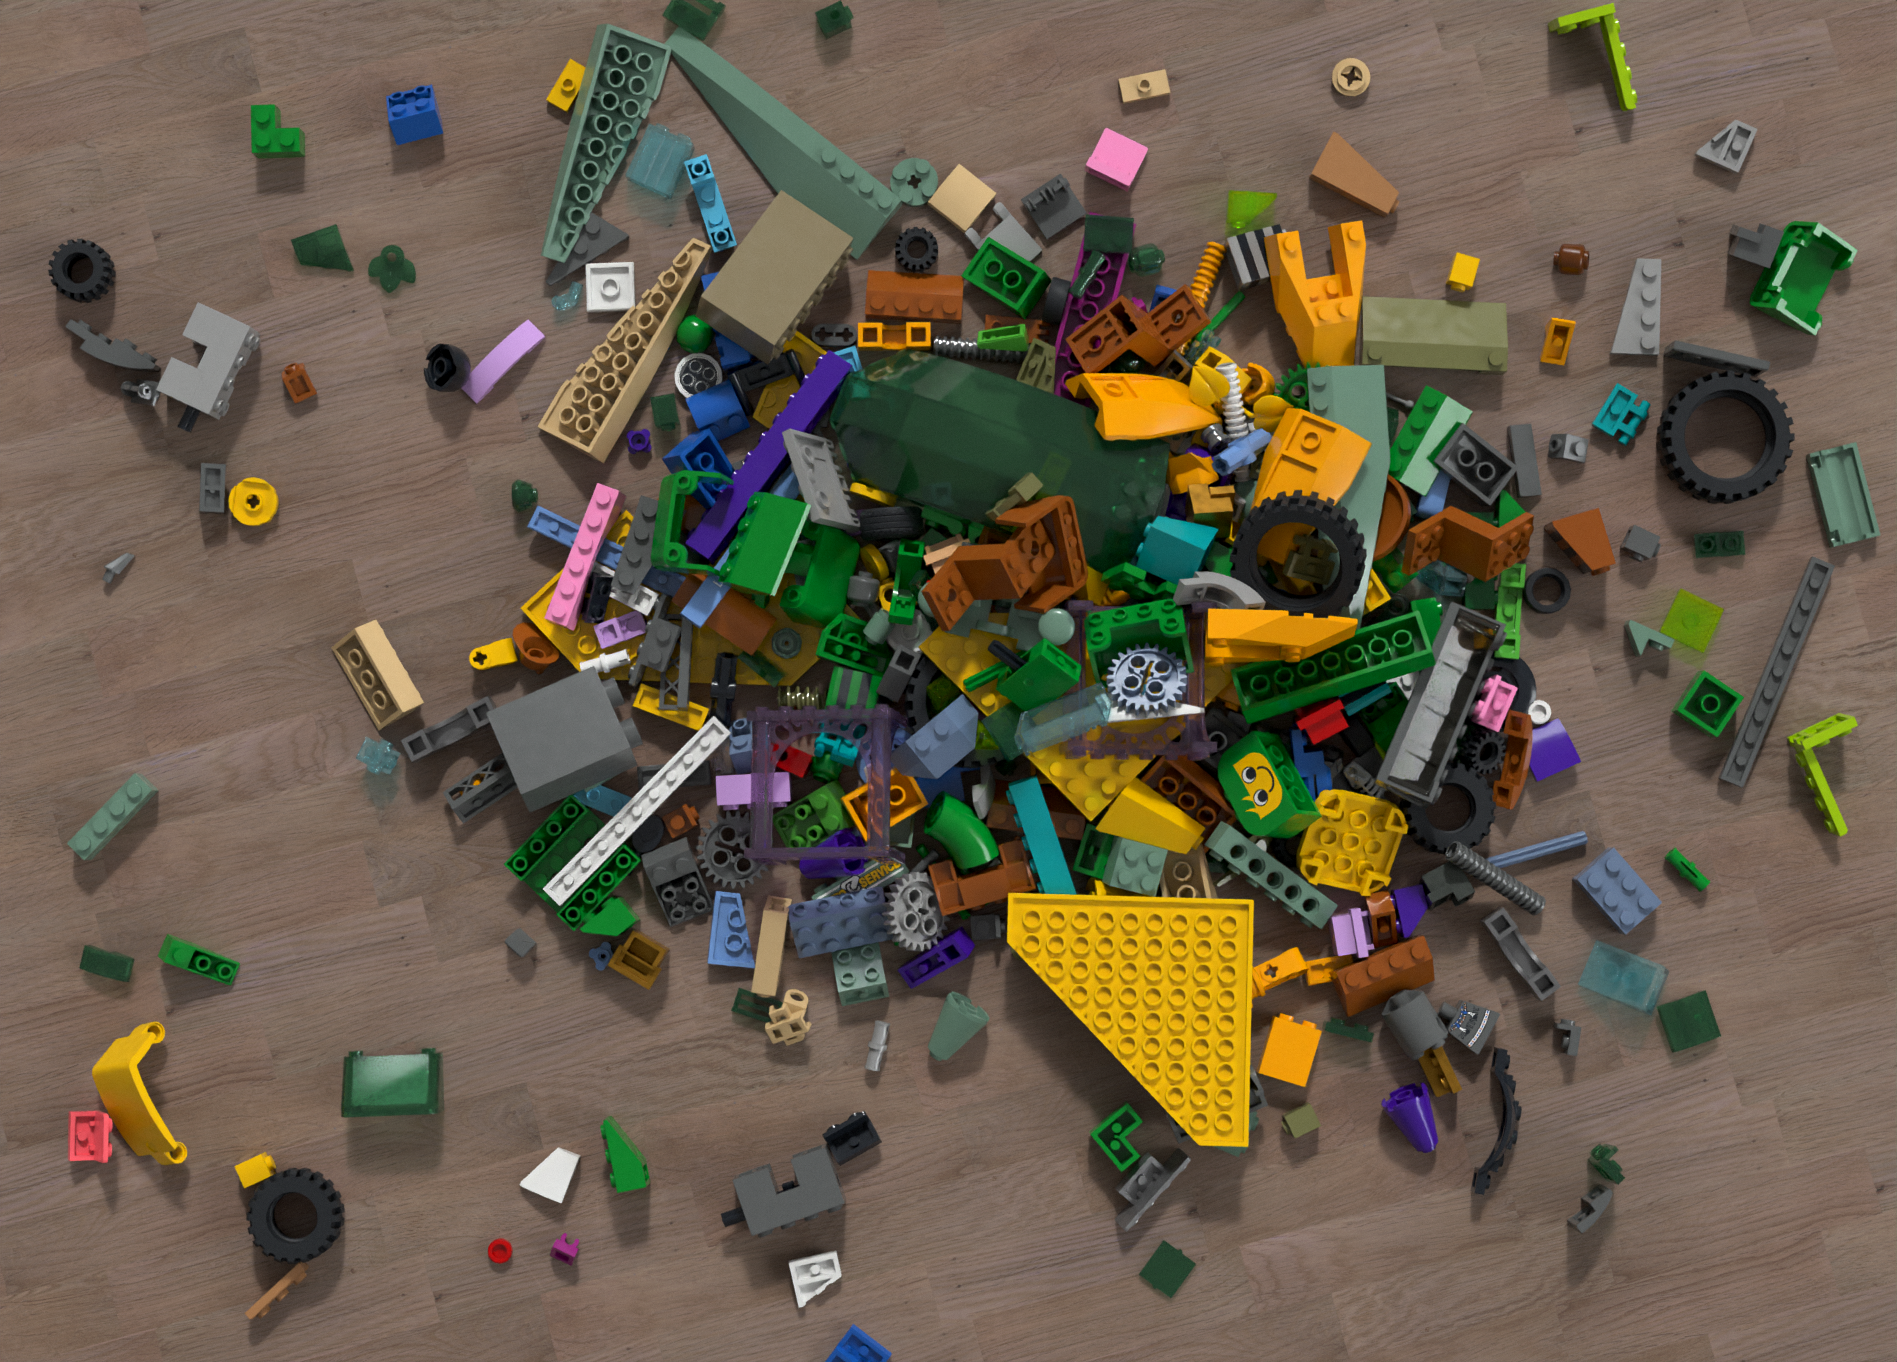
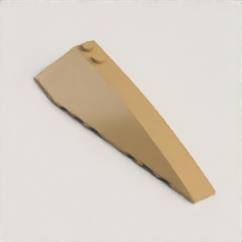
(607, 388)

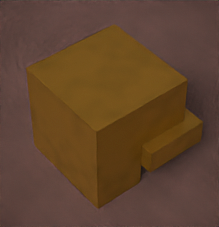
(1211, 507)
(639, 958)

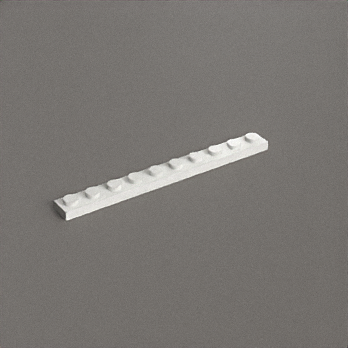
(637, 810)

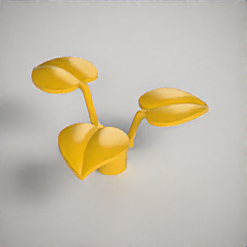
(1210, 386)

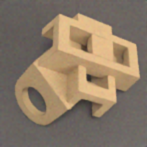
(794, 1014)

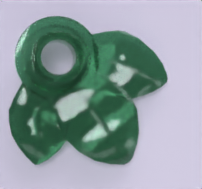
(392, 271)

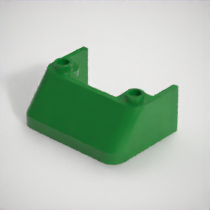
(666, 551)

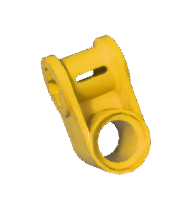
(498, 654)

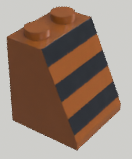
(1583, 541)

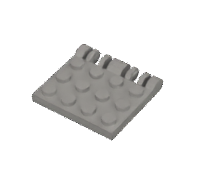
(820, 480)

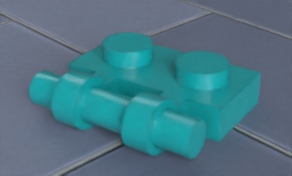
(1614, 411)
(842, 749)

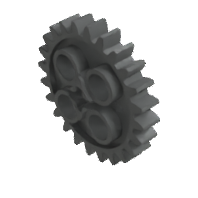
(728, 870)

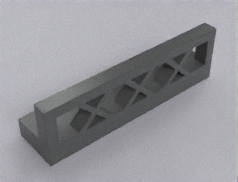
(684, 668)
(481, 796)

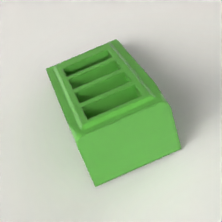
(1004, 338)

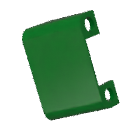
(1139, 624)

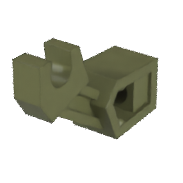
(1019, 494)

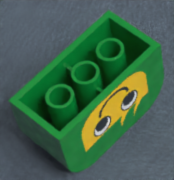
(1266, 787)

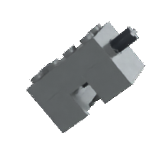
(769, 1208)

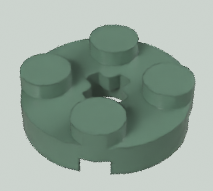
(921, 170)

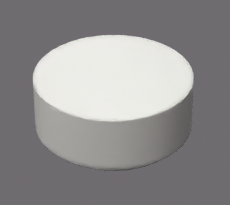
(1539, 712)

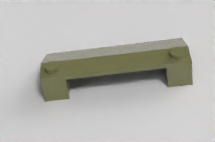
(1434, 334)

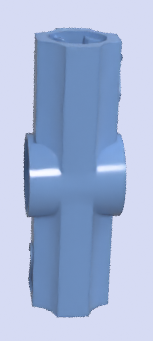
(1241, 452)

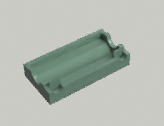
(1843, 495)

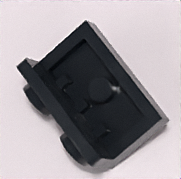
(852, 1137)

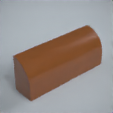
(734, 616)

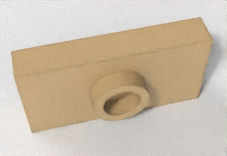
(1144, 86)

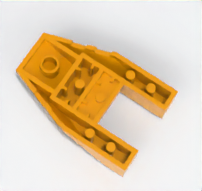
(1324, 310)
(1270, 635)

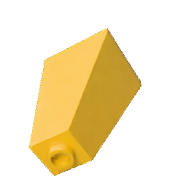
(1151, 819)

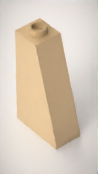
(771, 946)

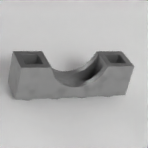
(449, 731)
(1519, 954)

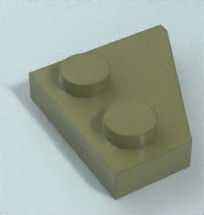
(1039, 366)

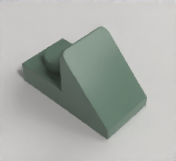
(1640, 634)

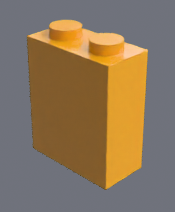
(1289, 1050)

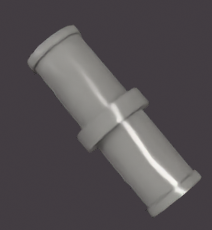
(877, 1045)

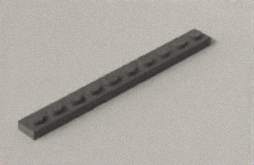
(1776, 672)

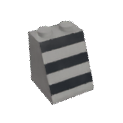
(1248, 257)

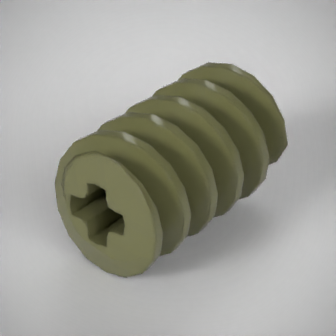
(800, 699)

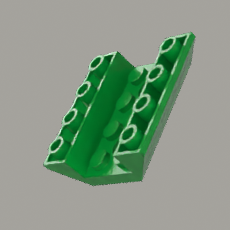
(555, 846)

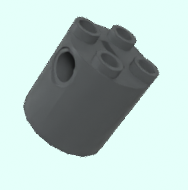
(1414, 1022)

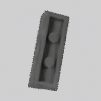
(1524, 456)

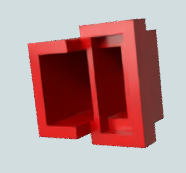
(1321, 719)

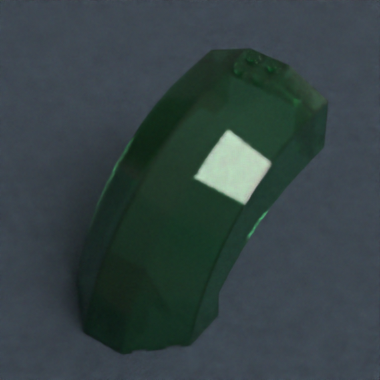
(966, 435)

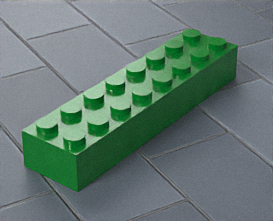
(1361, 661)

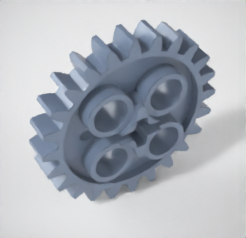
(1169, 684)

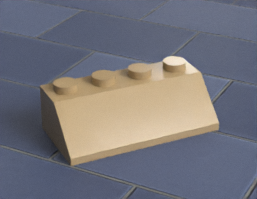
(377, 674)

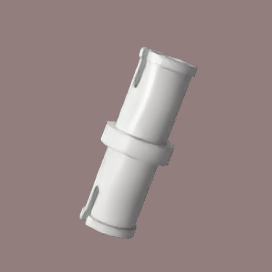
(607, 662)

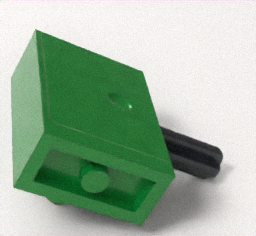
(1036, 676)

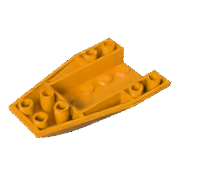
(1141, 405)
(1308, 457)

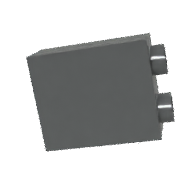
(565, 737)

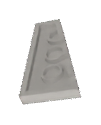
(1640, 316)

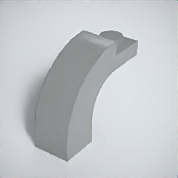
(1219, 589)

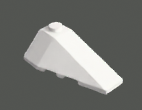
(1119, 714)

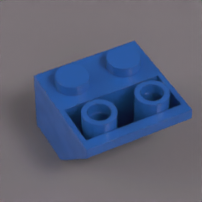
(414, 114)

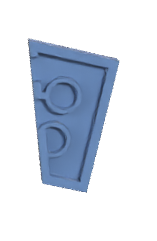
(728, 934)

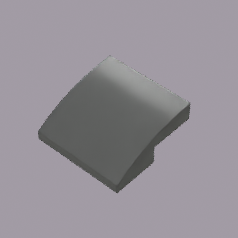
(1596, 1203)

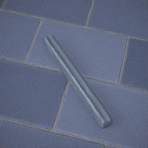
(1539, 850)

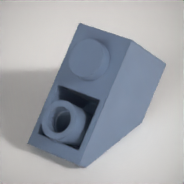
(741, 745)

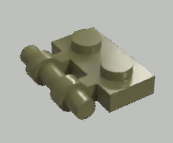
(1307, 566)

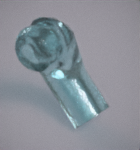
(567, 300)

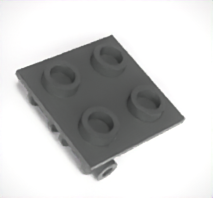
(1053, 206)

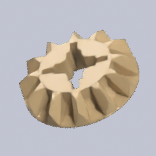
(1360, 72)

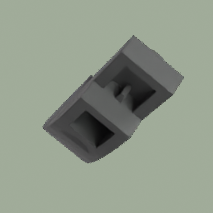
(118, 353)

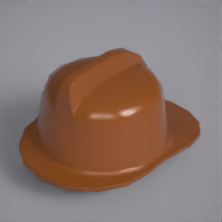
(535, 647)

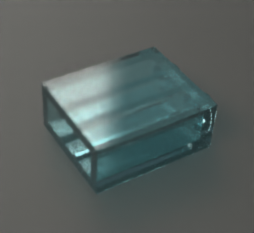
(660, 160)

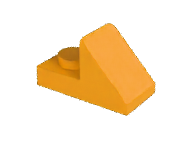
(1557, 341)

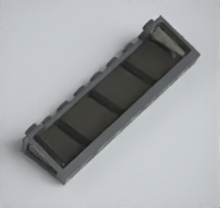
(1440, 705)

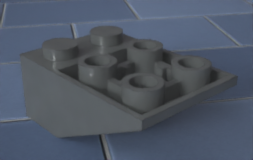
(677, 882)

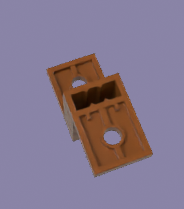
(1127, 327)
(1467, 543)
(988, 573)

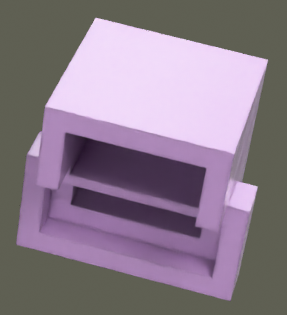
(1350, 933)

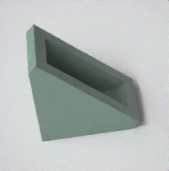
(902, 832)

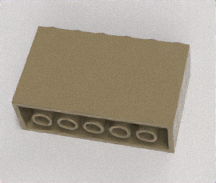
(775, 277)

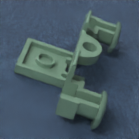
(1024, 625)

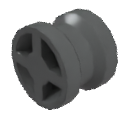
(1215, 438)

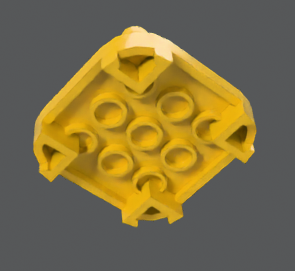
(1351, 842)

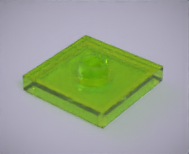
(1691, 620)

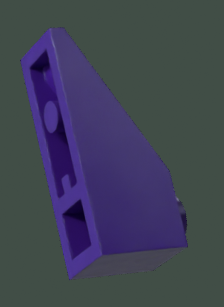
(930, 962)

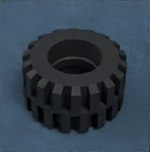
(68, 257)

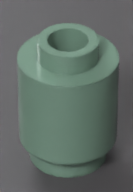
(878, 628)

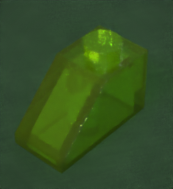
(1246, 206)

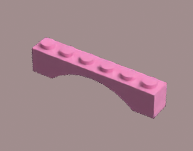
(596, 524)

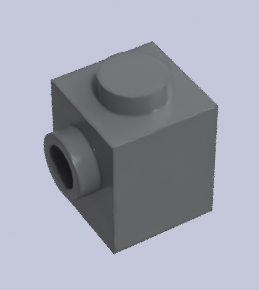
(1640, 543)

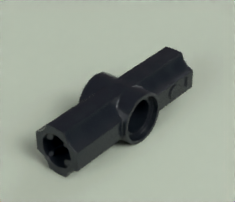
(723, 687)

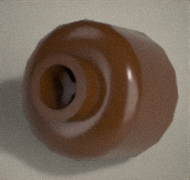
(1571, 259)

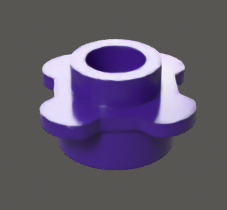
(643, 446)

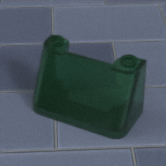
(392, 1084)

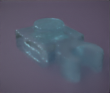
(1198, 348)

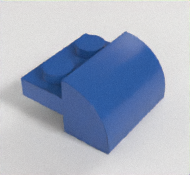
(718, 411)

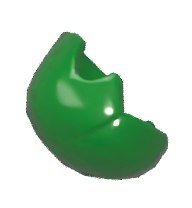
(694, 335)

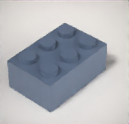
(1617, 890)

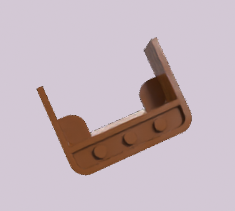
(1068, 567)

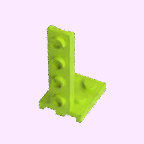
(1615, 49)
(1819, 735)

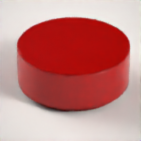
(500, 1250)

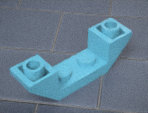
(710, 203)

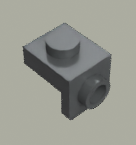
(1568, 447)

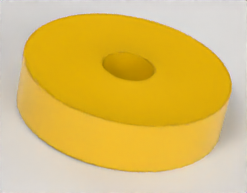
(874, 562)

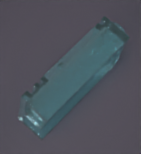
(1063, 718)

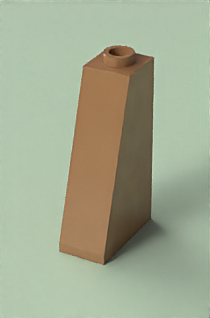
(1353, 177)

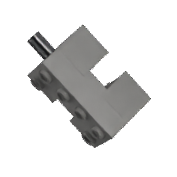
(211, 383)

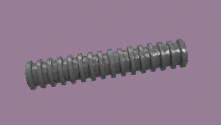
(969, 348)
(1495, 878)

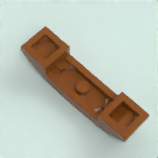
(1516, 759)

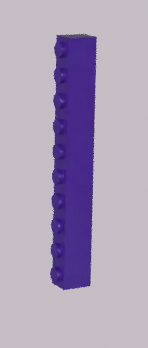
(769, 457)

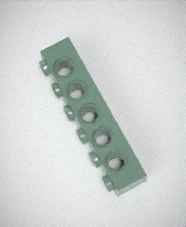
(1319, 907)

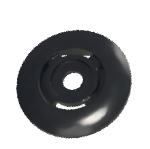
(1517, 674)

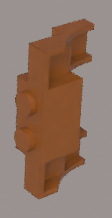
(984, 885)

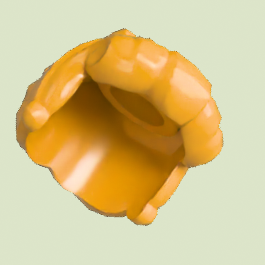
(1262, 382)

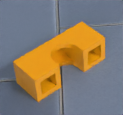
(894, 337)

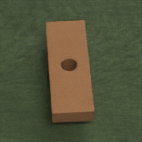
(278, 1291)

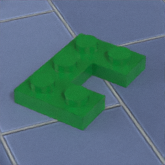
(1131, 580)

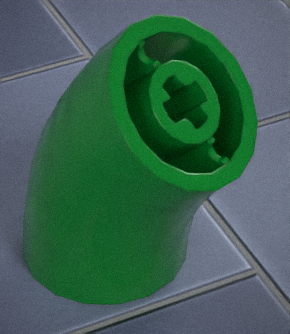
(960, 831)

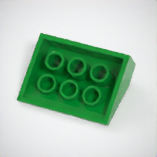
(763, 544)

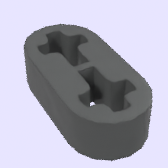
(834, 329)

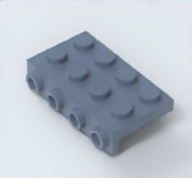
(839, 922)

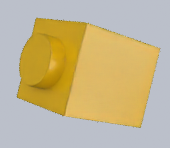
(1462, 272)
(255, 1169)

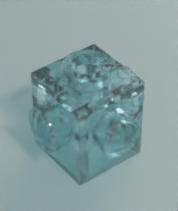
(378, 756)

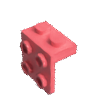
(89, 1136)

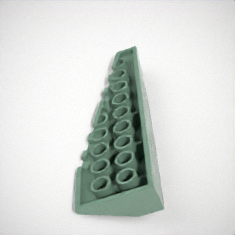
(613, 99)

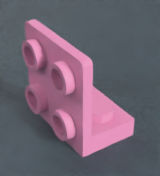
(1116, 159)

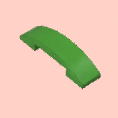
(1508, 609)

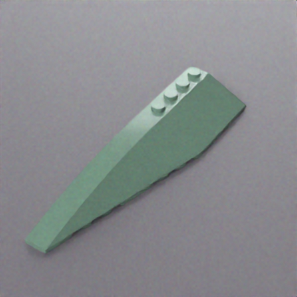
(787, 148)
(1358, 402)

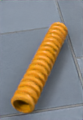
(1204, 279)

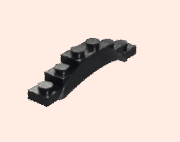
(1507, 1133)

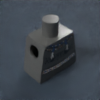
(1469, 1023)

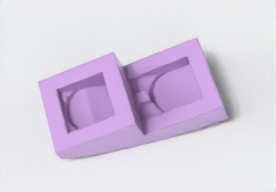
(620, 629)

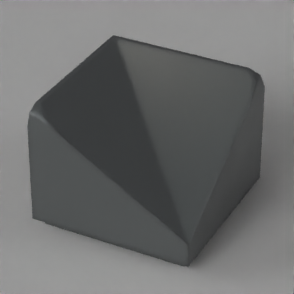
(520, 942)

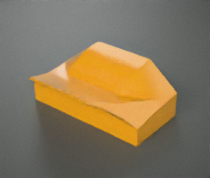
(1189, 470)

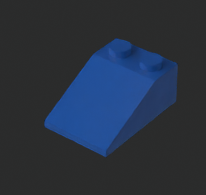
(700, 453)

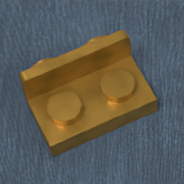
(1439, 1072)

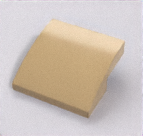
(961, 198)

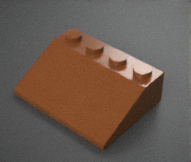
(1191, 791)

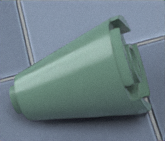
(955, 1026)

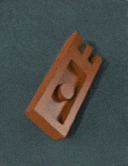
(1032, 325)

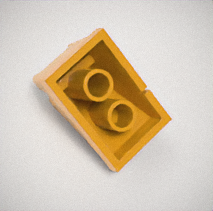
(904, 800)

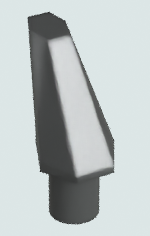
(116, 566)

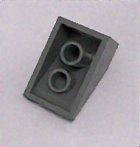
(1475, 465)

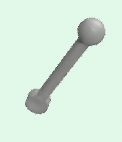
(1408, 404)

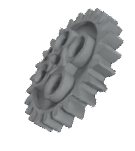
(914, 912)

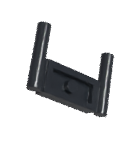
(759, 374)

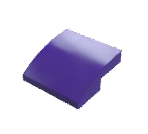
(1551, 750)

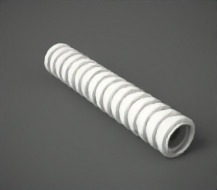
(1234, 414)

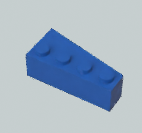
(731, 353)

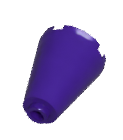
(838, 867)
(1413, 1115)

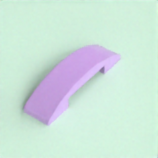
(501, 360)

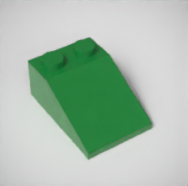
(1007, 277)

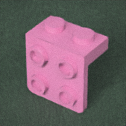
(1494, 703)

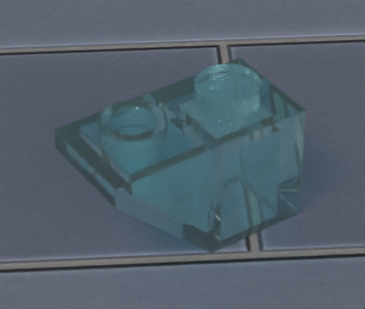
(1443, 578)

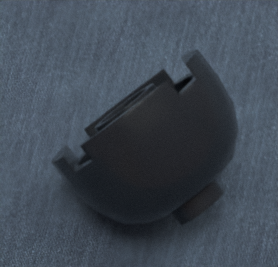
(447, 368)

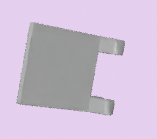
(1009, 234)

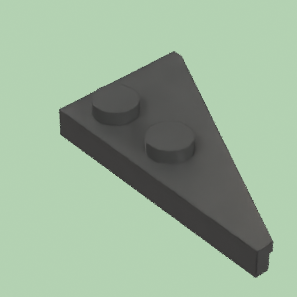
(593, 241)

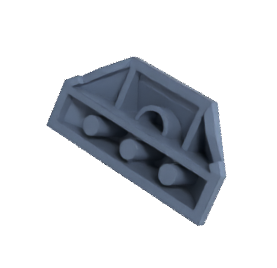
(939, 742)

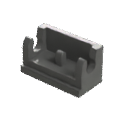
(212, 488)

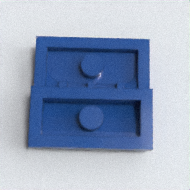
(858, 1347)

